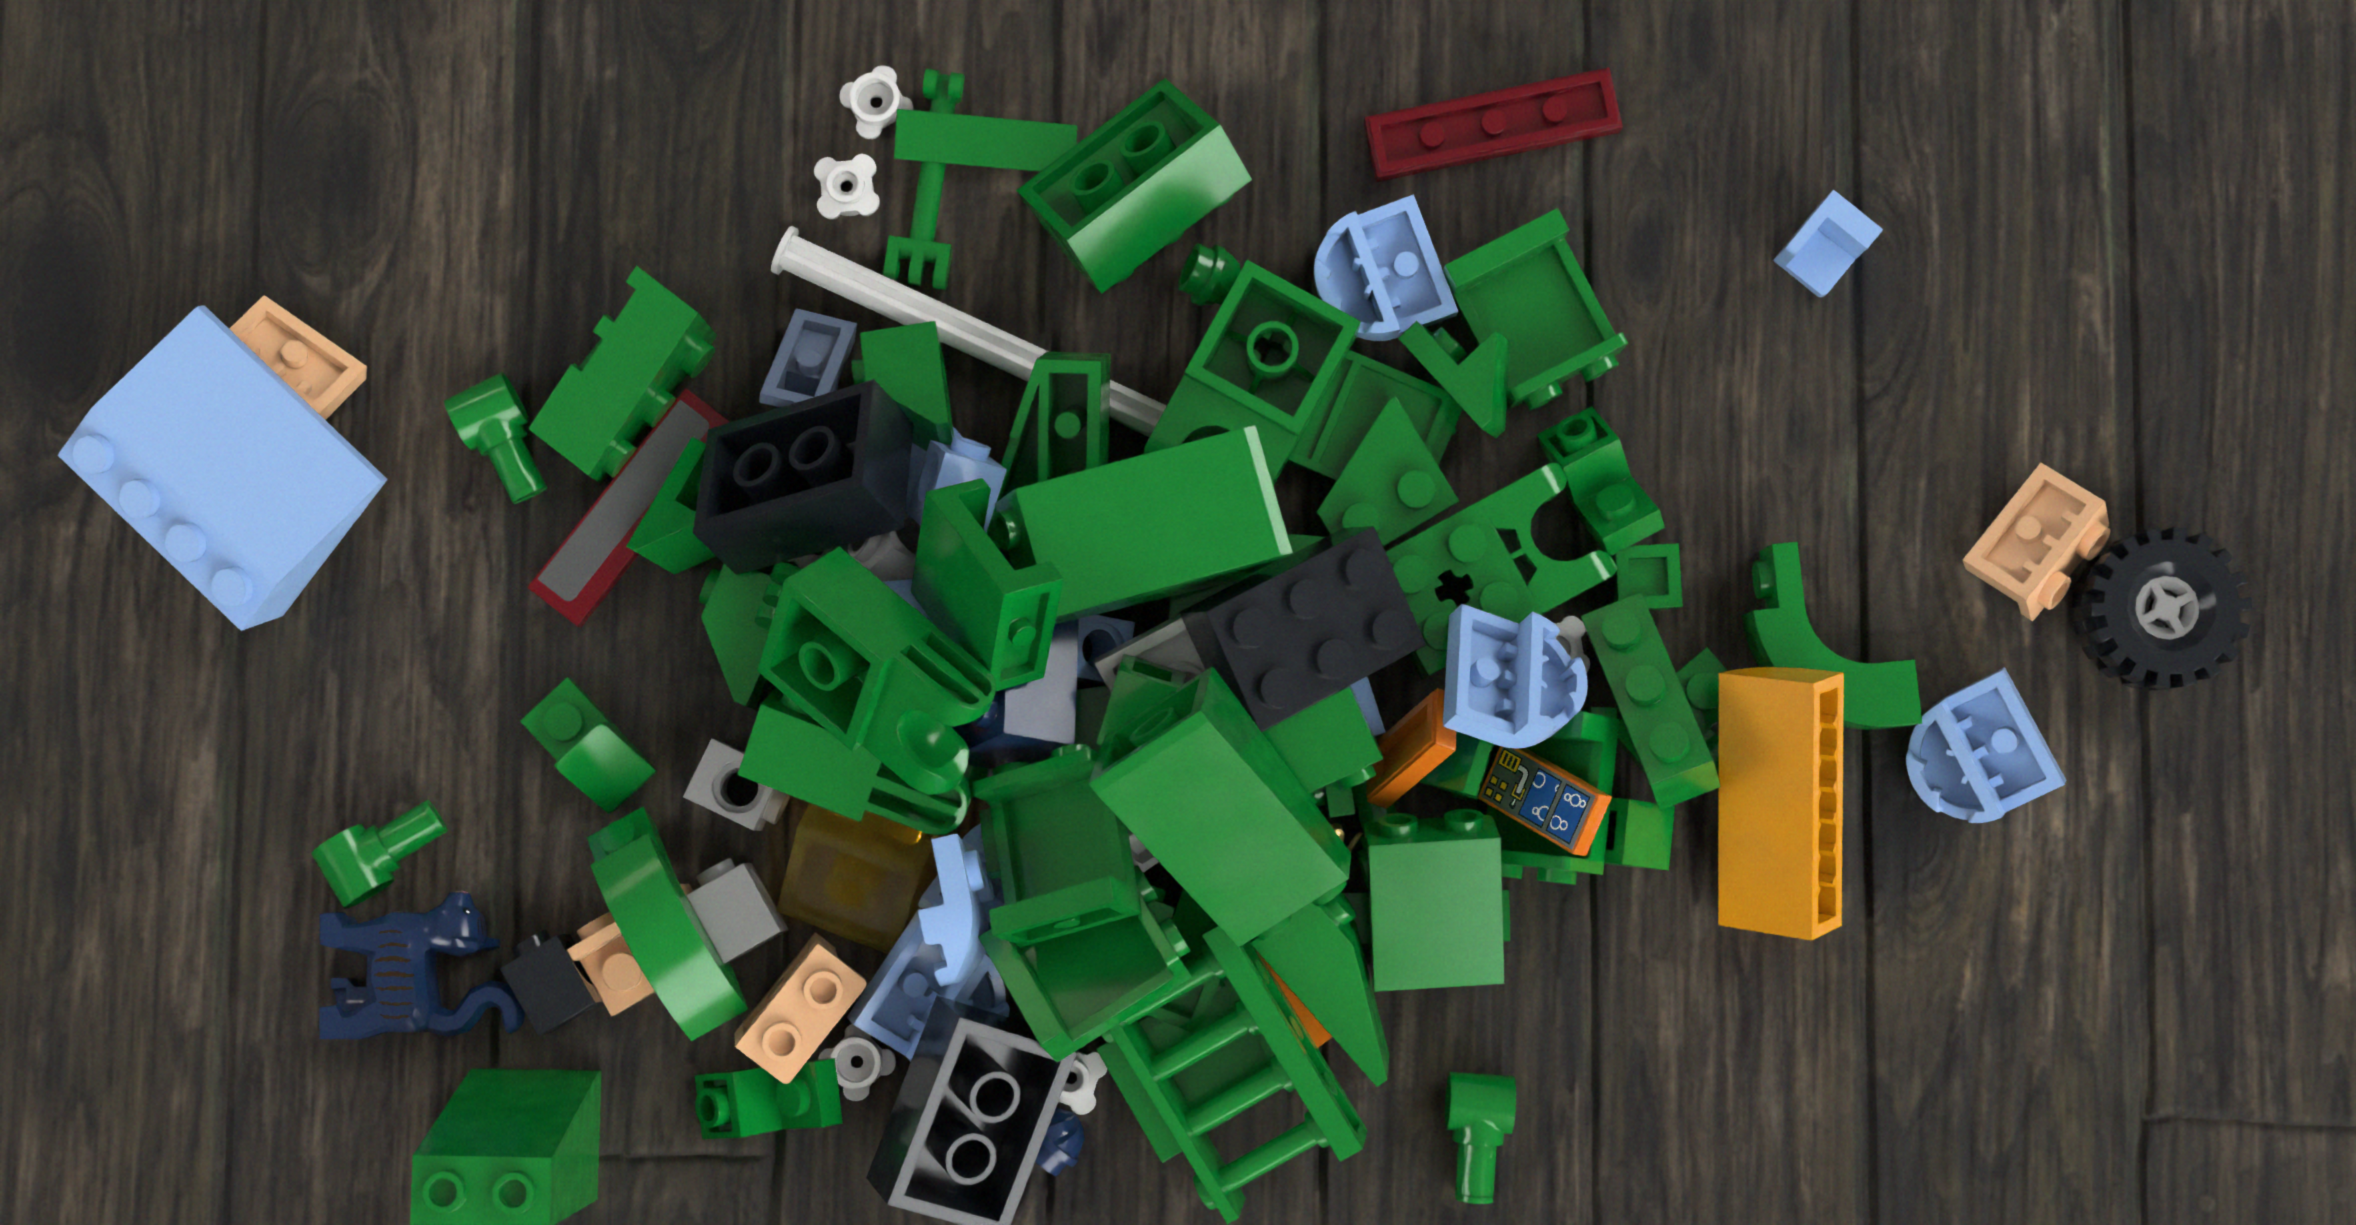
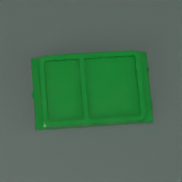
(1353, 405)

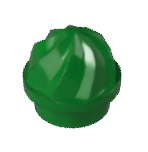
(1208, 274)

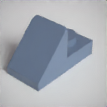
(808, 359)

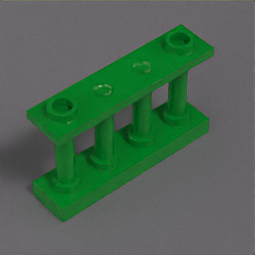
(1294, 1066)

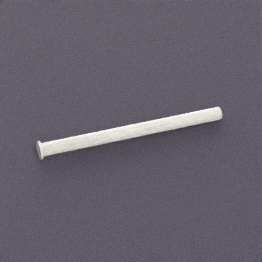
(953, 326)

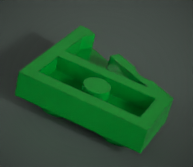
(1388, 481)

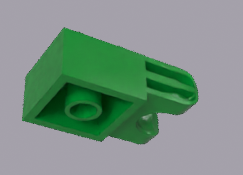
(1231, 387)
(1494, 560)
(875, 671)
(809, 763)

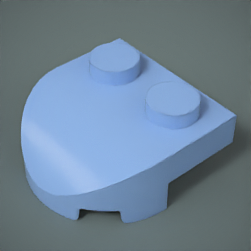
(1383, 271)
(1509, 679)
(1980, 753)
(963, 914)
(905, 988)

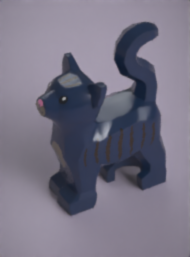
(402, 973)

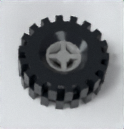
(2191, 598)

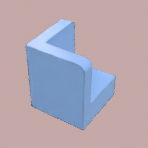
(1827, 244)

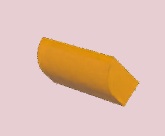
(1780, 800)

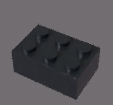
(804, 478)
(1305, 625)
(968, 1117)

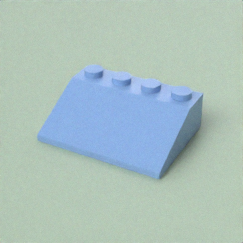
(223, 469)

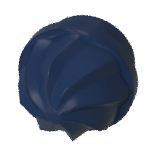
(1061, 1142)

